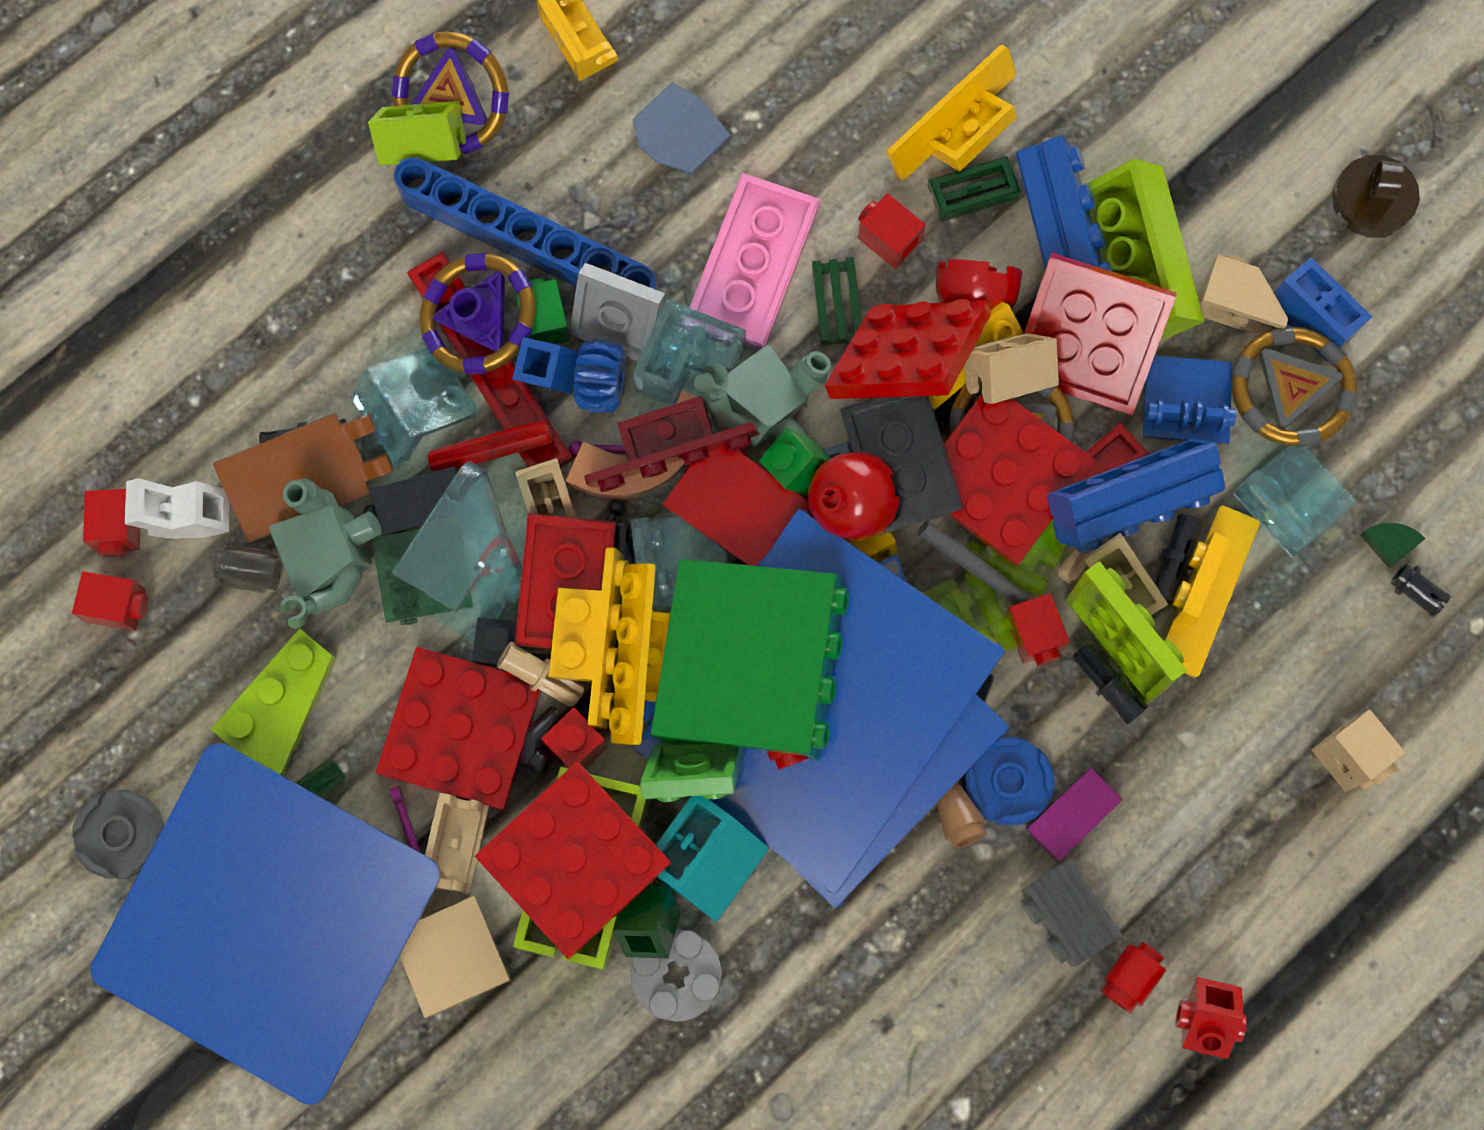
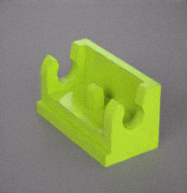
(418, 131)

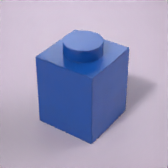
(546, 365)

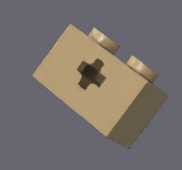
(1359, 753)

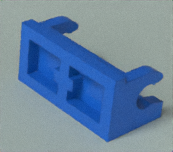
(1320, 304)

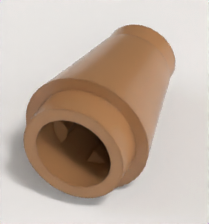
(960, 818)

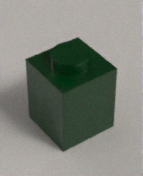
(648, 923)

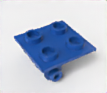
(1188, 400)

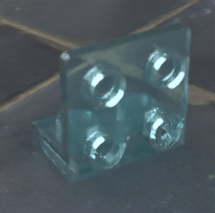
(411, 400)
(1294, 498)
(663, 544)

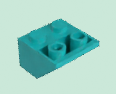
(708, 856)

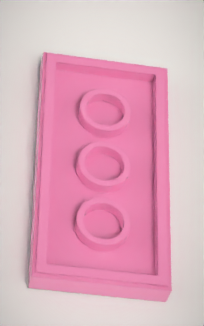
(755, 257)

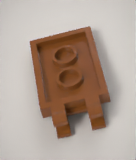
(317, 451)

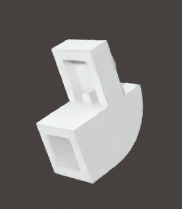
(177, 511)

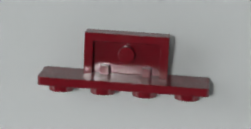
(666, 437)

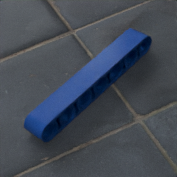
(512, 221)

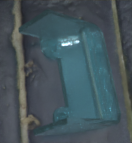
(464, 550)

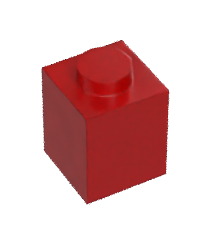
(890, 230)
(105, 523)
(110, 601)
(1038, 630)
(574, 740)

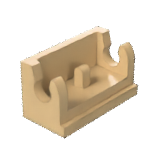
(1012, 367)
(455, 841)

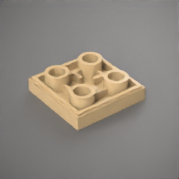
(452, 958)

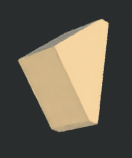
(545, 490)
(1121, 558)

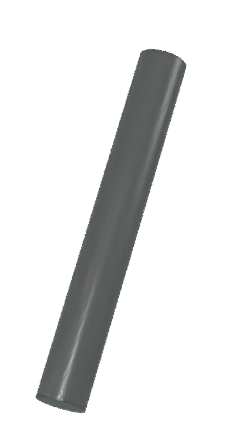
(972, 563)

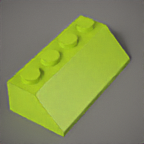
(1145, 236)

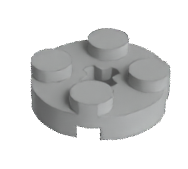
(700, 985)

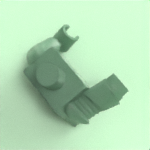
(762, 392)
(321, 550)

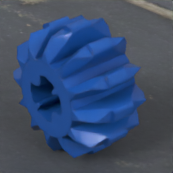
(599, 376)

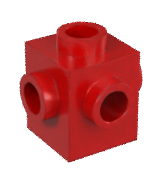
(1212, 1018)

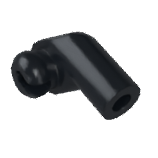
(532, 749)

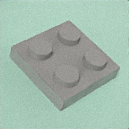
(614, 310)

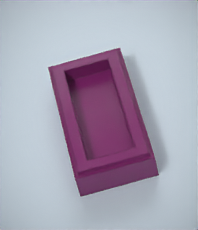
(1074, 815)

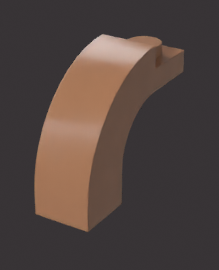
(595, 459)

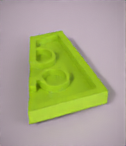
(276, 705)

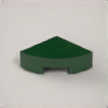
(1392, 541)

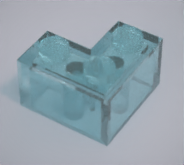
(683, 343)

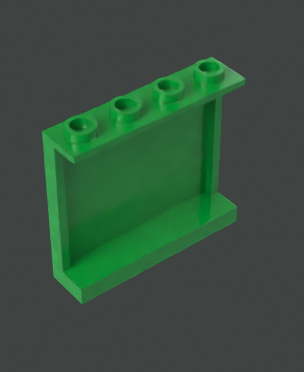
(750, 657)

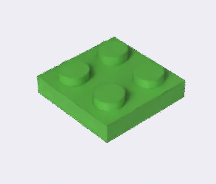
(691, 771)

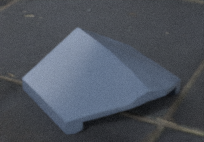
(679, 130)

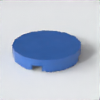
(1010, 782)

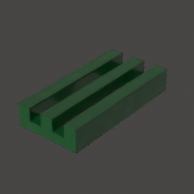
(978, 203)
(834, 268)

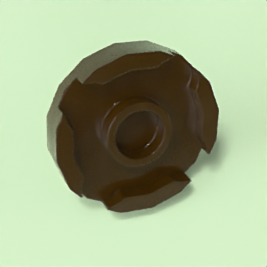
(1376, 196)

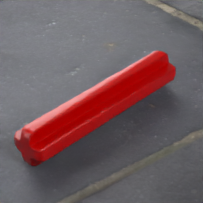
(491, 446)

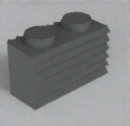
(1070, 914)

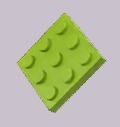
(1125, 632)

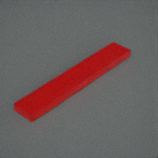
(507, 398)

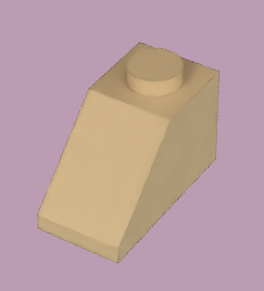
(1240, 297)

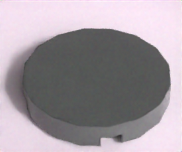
(116, 833)

